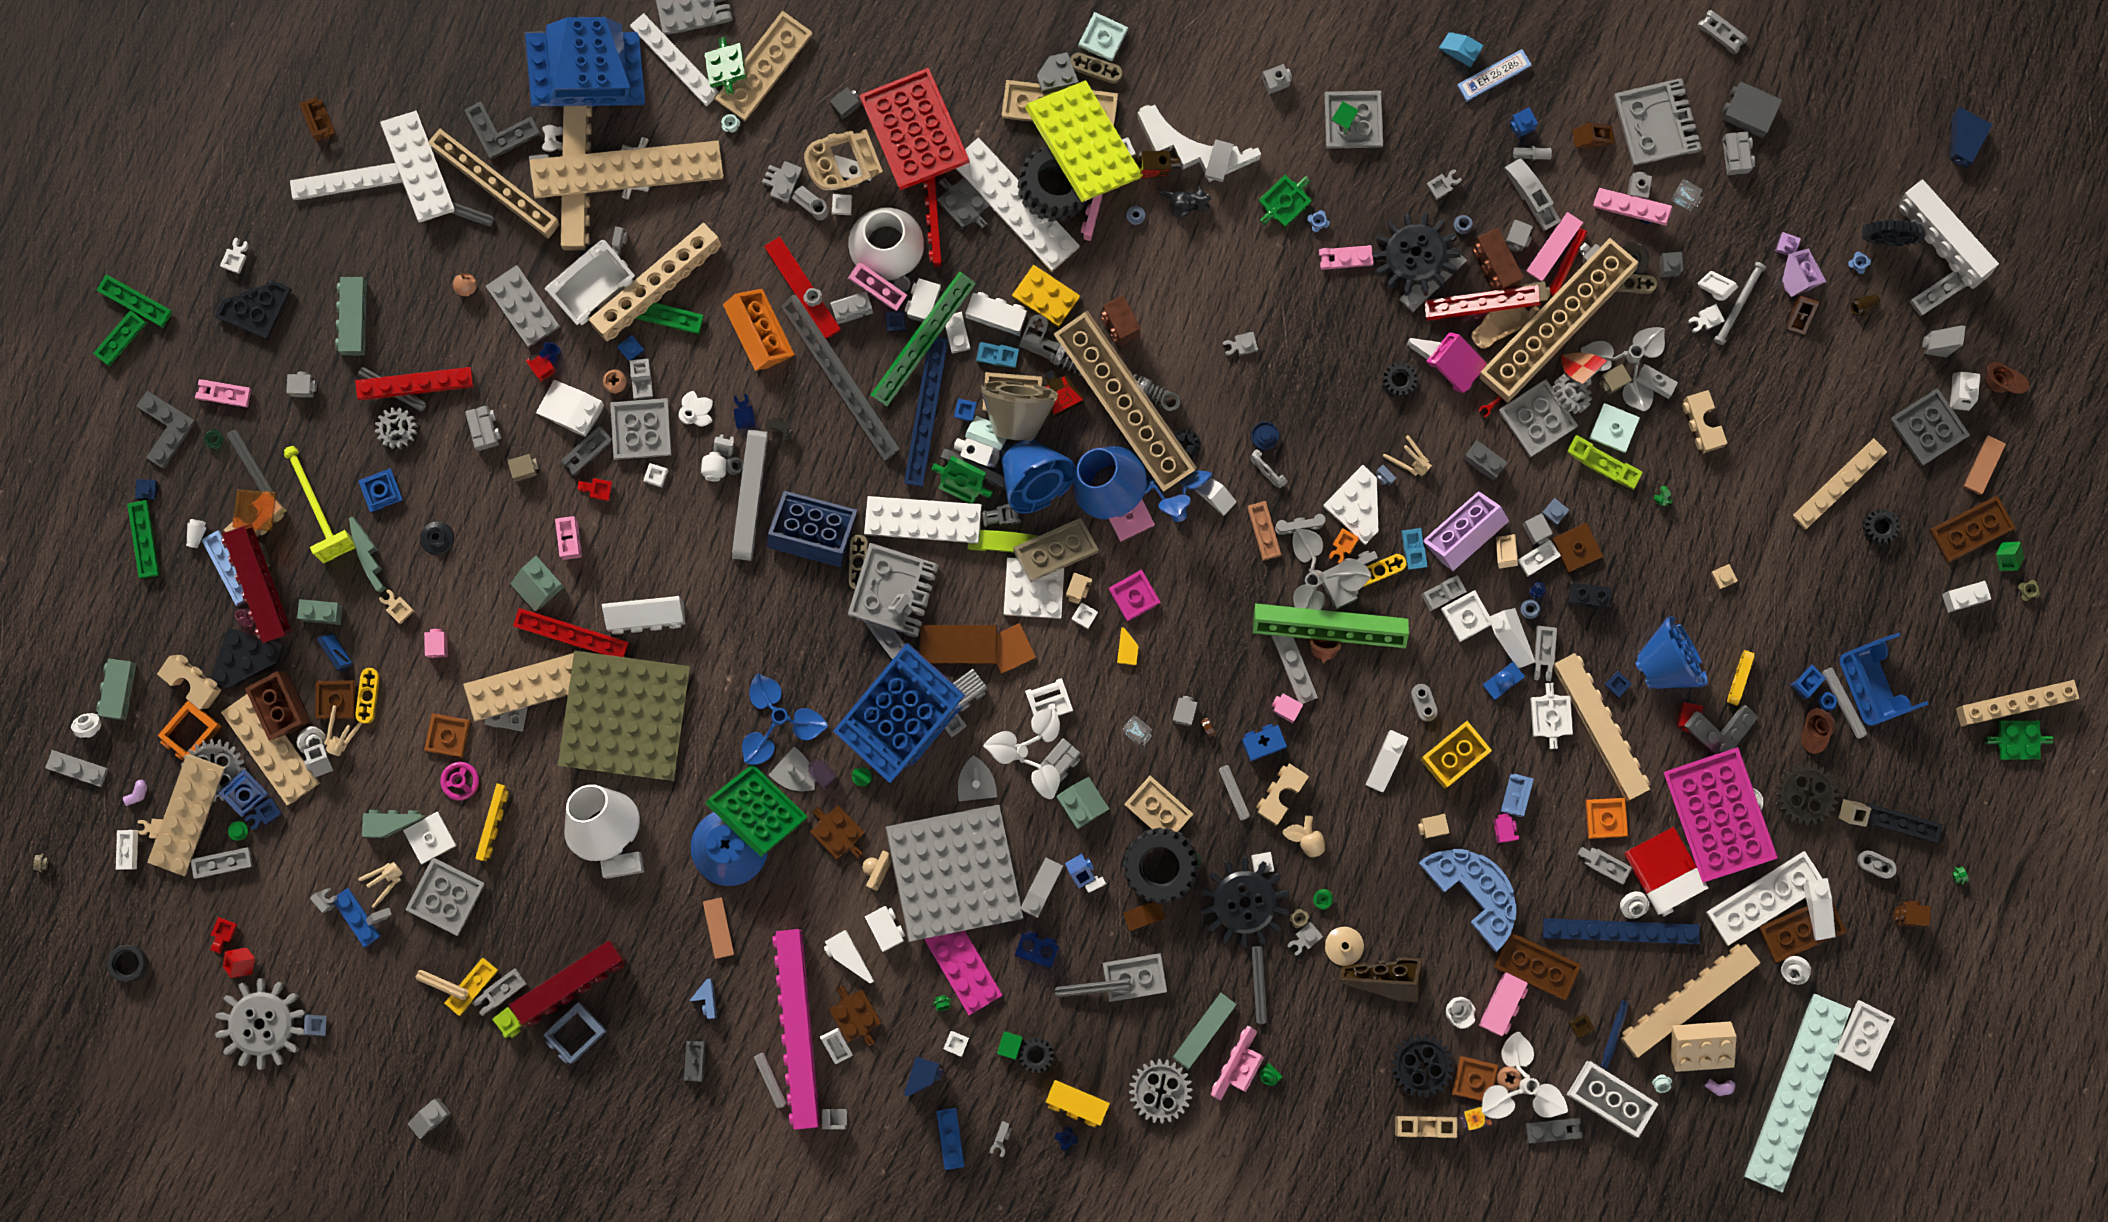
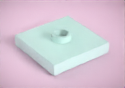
(1103, 37)
(1614, 428)
(982, 432)

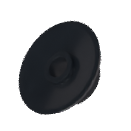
(1639, 253)
(443, 543)

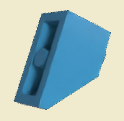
(1461, 48)

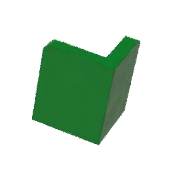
(1345, 116)
(2009, 556)
(1009, 1045)

